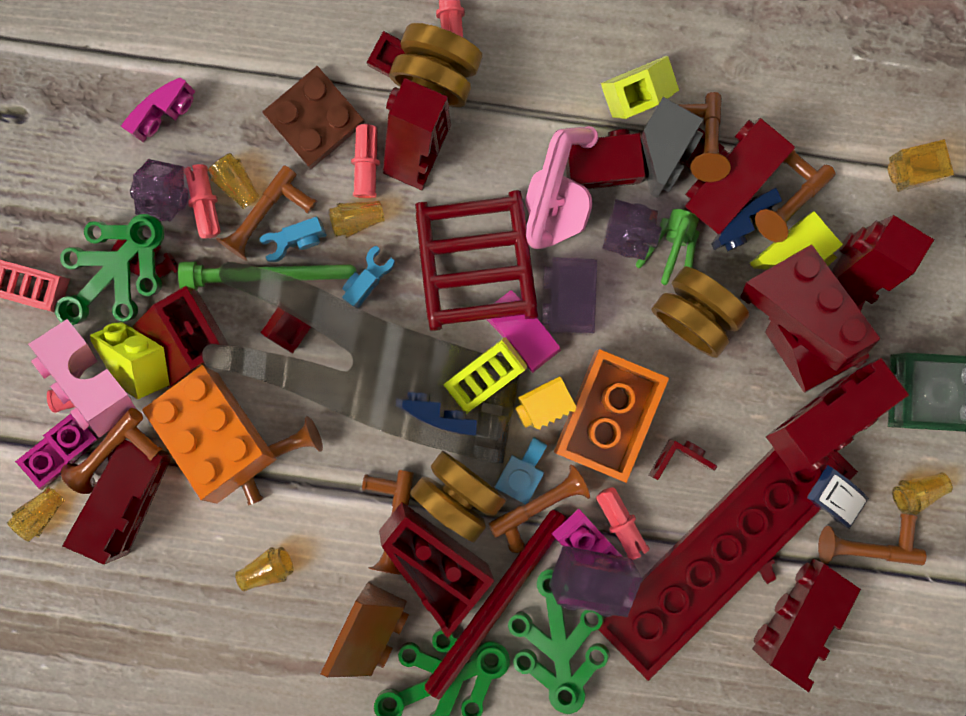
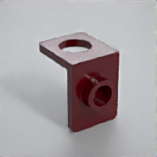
(689, 449)

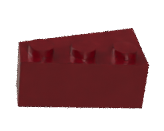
(414, 132)
(751, 162)
(879, 258)
(812, 307)
(836, 416)
(117, 504)
(436, 566)
(805, 621)

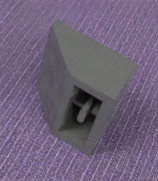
(665, 140)

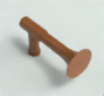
(709, 165)
(279, 186)
(773, 223)
(306, 437)
(80, 476)
(401, 491)
(508, 523)
(832, 545)

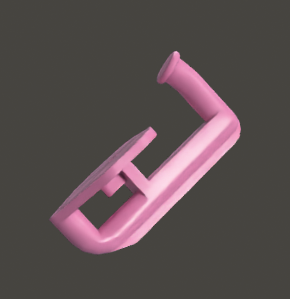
(554, 202)

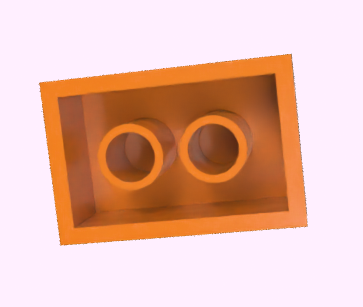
(611, 415)
(208, 435)

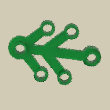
(115, 266)
(560, 650)
(476, 666)

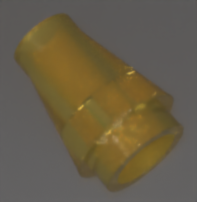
(233, 180)
(354, 217)
(919, 493)
(35, 514)
(267, 569)

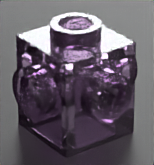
(159, 190)
(631, 230)

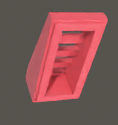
(56, 287)

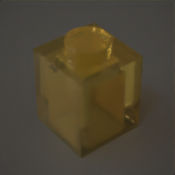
(920, 165)

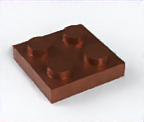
(313, 117)

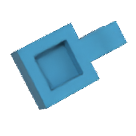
(303, 234)
(360, 286)
(520, 475)

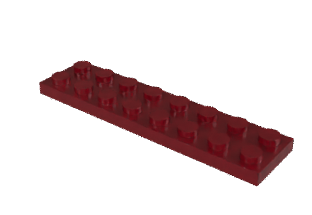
(716, 560)

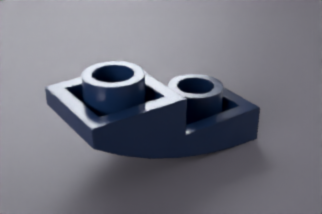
(741, 225)
(421, 408)

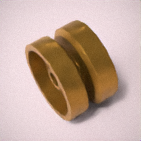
(437, 61)
(700, 311)
(454, 500)

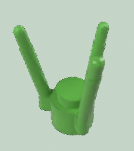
(680, 229)

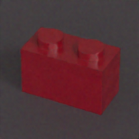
(609, 163)

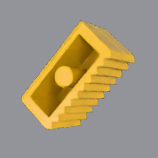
(545, 404)

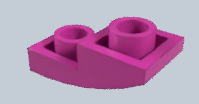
(170, 99)
(526, 336)
(60, 446)
(582, 534)

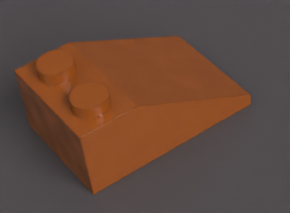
(366, 634)

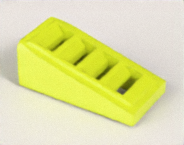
(511, 356)

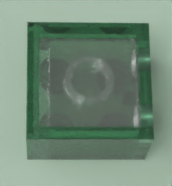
(935, 392)

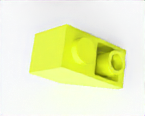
(640, 88)
(132, 359)

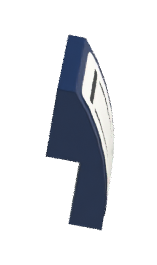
(838, 497)

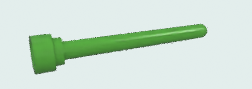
(196, 275)

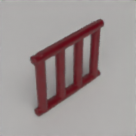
(433, 282)

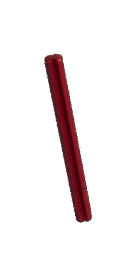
(494, 605)

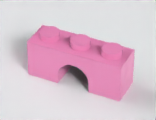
(65, 356)

